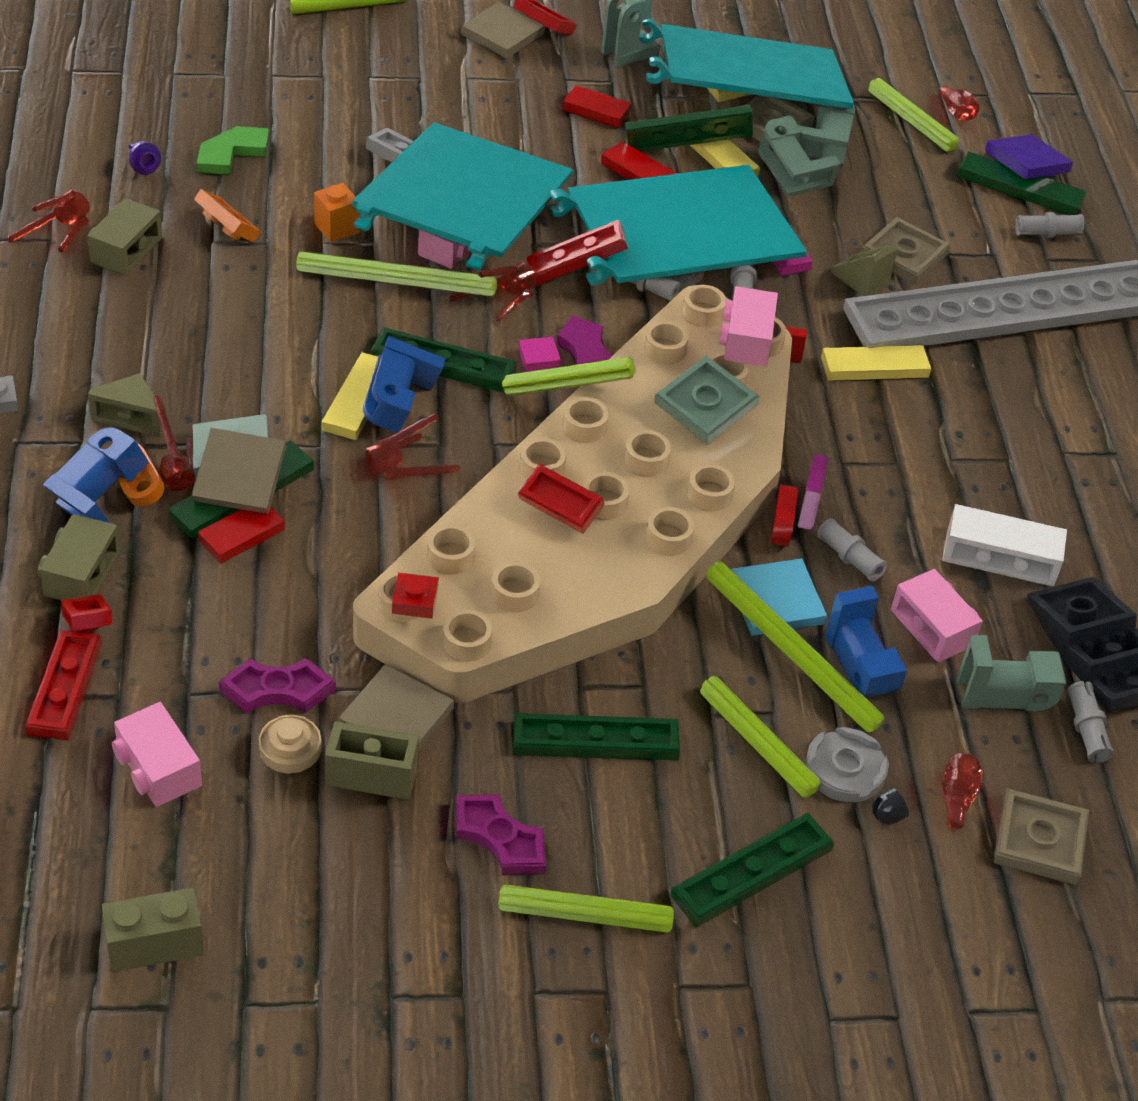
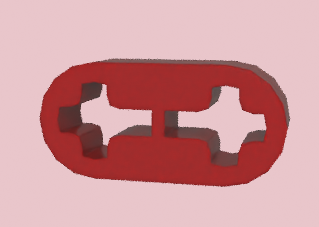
(784, 515)

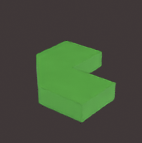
(218, 152)

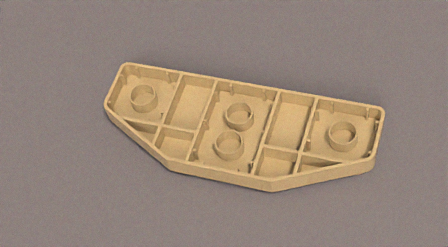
(538, 595)

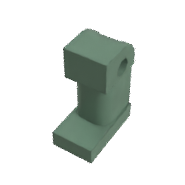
(623, 31)
(830, 133)
(790, 162)
(1009, 682)

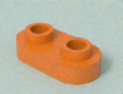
(145, 487)

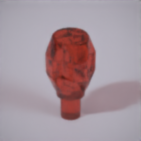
(960, 103)
(961, 785)

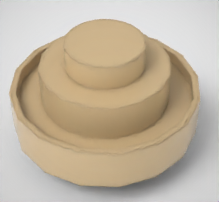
(290, 744)

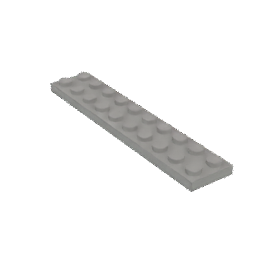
(996, 306)

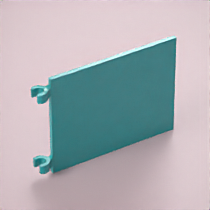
(747, 65)
(462, 191)
(683, 223)

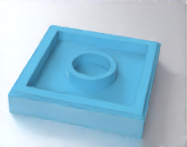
(785, 589)

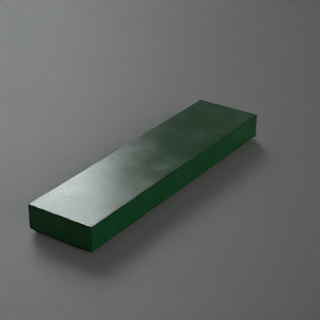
(690, 128)
(1035, 190)
(460, 363)
(195, 516)
(596, 736)
(751, 869)

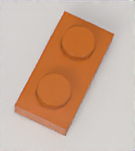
(220, 211)

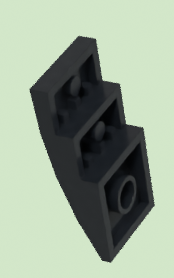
(1094, 638)

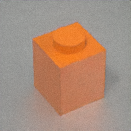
(335, 212)

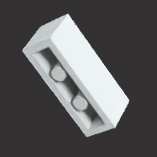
(1005, 545)

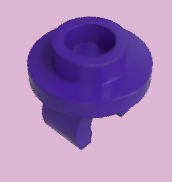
(144, 157)

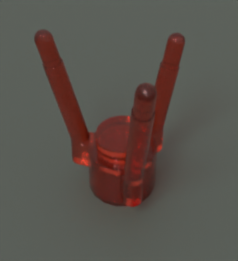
(69, 209)
(517, 280)
(386, 453)
(175, 468)

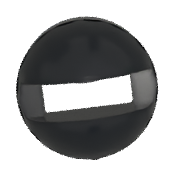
(890, 807)

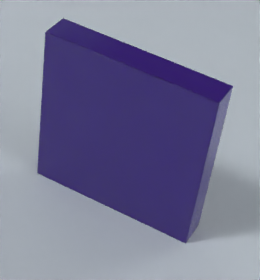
(1028, 156)

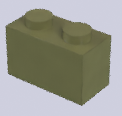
(124, 236)
(79, 558)
(371, 760)
(153, 929)

